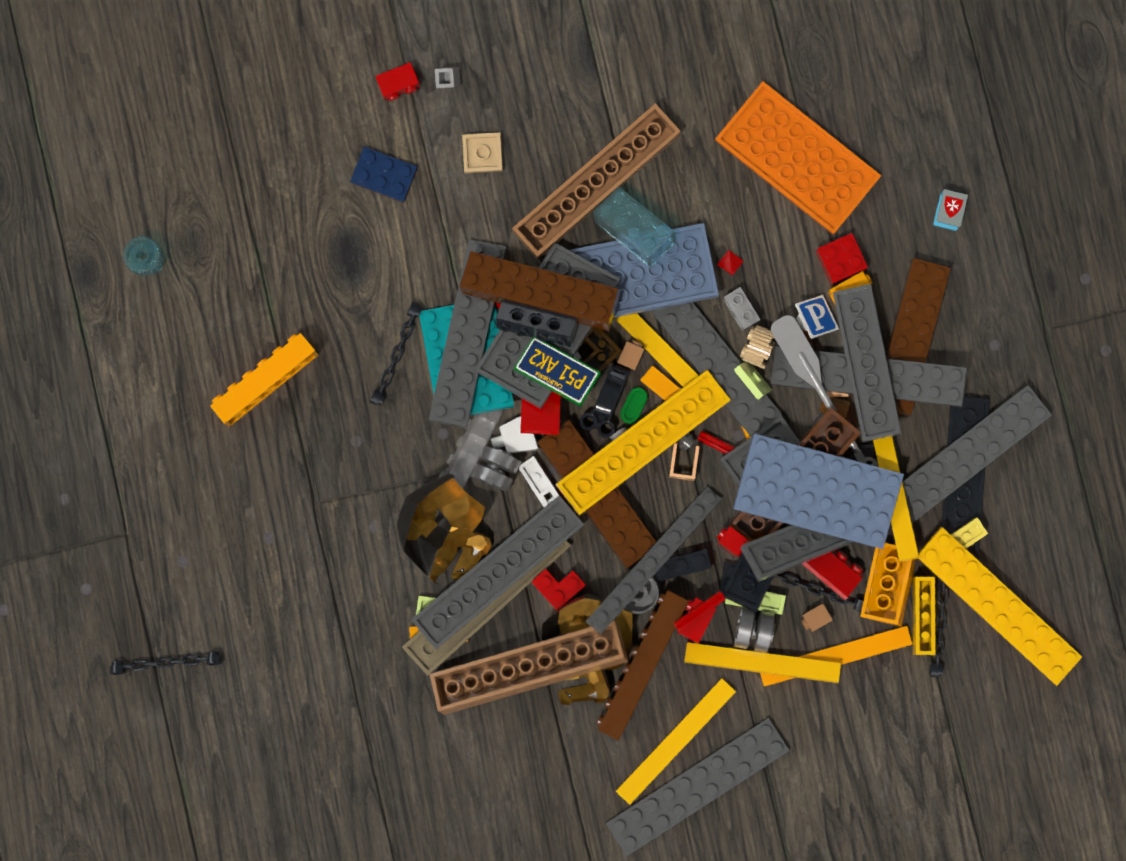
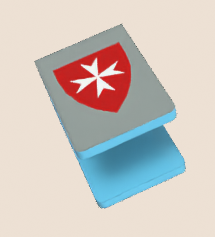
(950, 210)

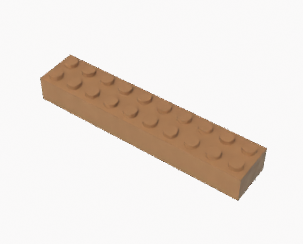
(596, 181)
(528, 668)

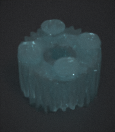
(150, 264)

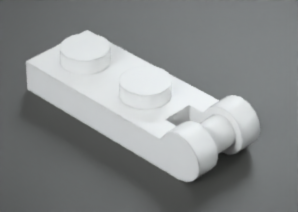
(538, 480)

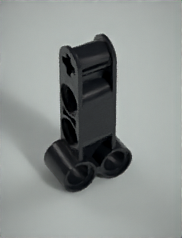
(607, 401)

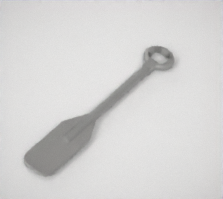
(806, 364)

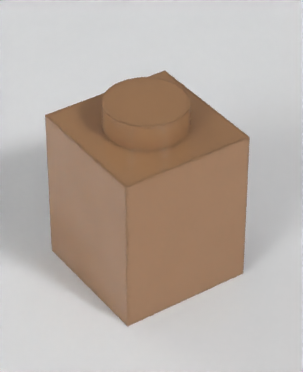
(631, 355)
(816, 618)

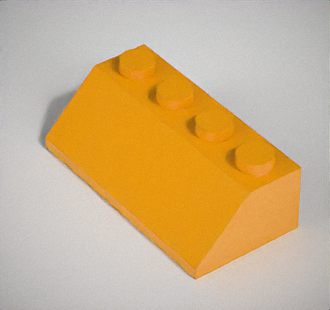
(888, 587)

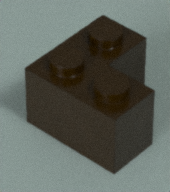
(603, 349)

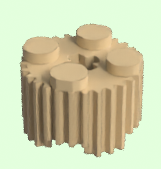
(758, 347)

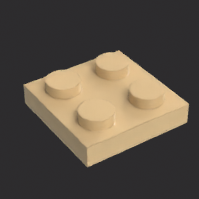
(482, 153)

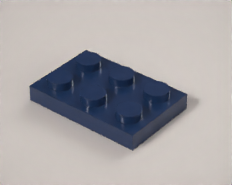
(383, 174)

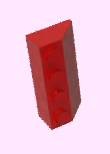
(836, 572)

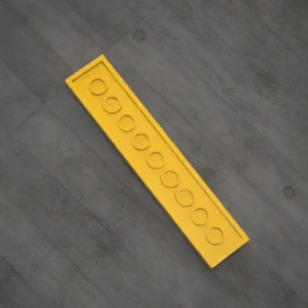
(643, 442)
(998, 606)

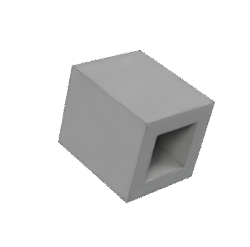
(447, 77)

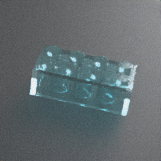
(634, 227)

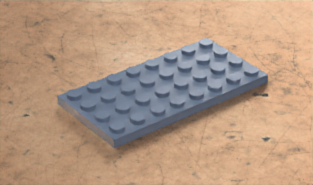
(677, 278)
(818, 491)

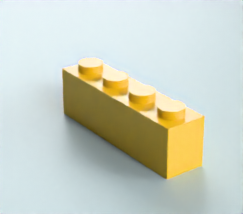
(923, 615)

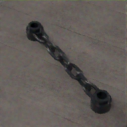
(377, 396)
(858, 602)
(118, 668)
(935, 668)

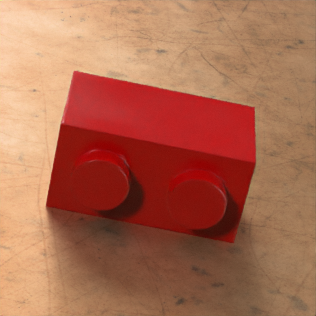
(397, 82)
(731, 541)

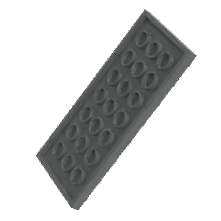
(508, 347)

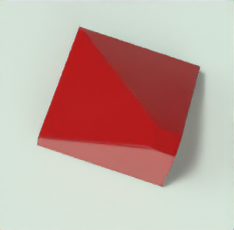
(730, 263)

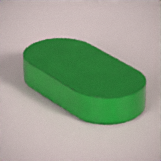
(633, 405)

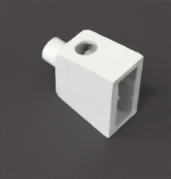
(514, 440)

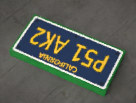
(557, 371)

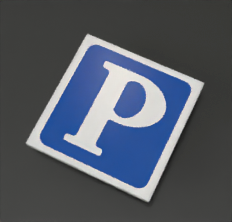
(815, 317)

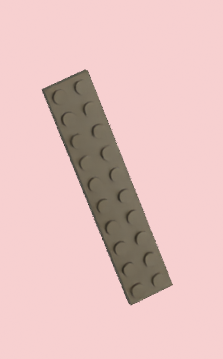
(429, 659)

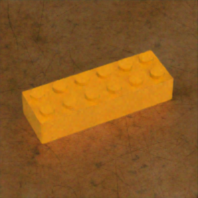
(263, 380)

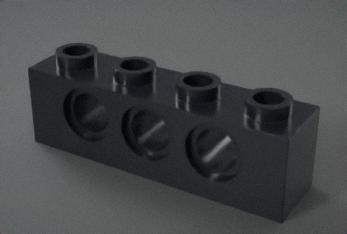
(529, 315)

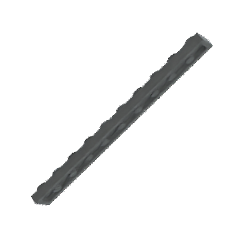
(653, 560)

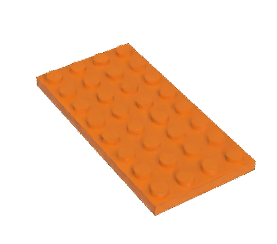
(797, 158)

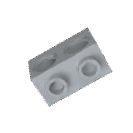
(741, 309)

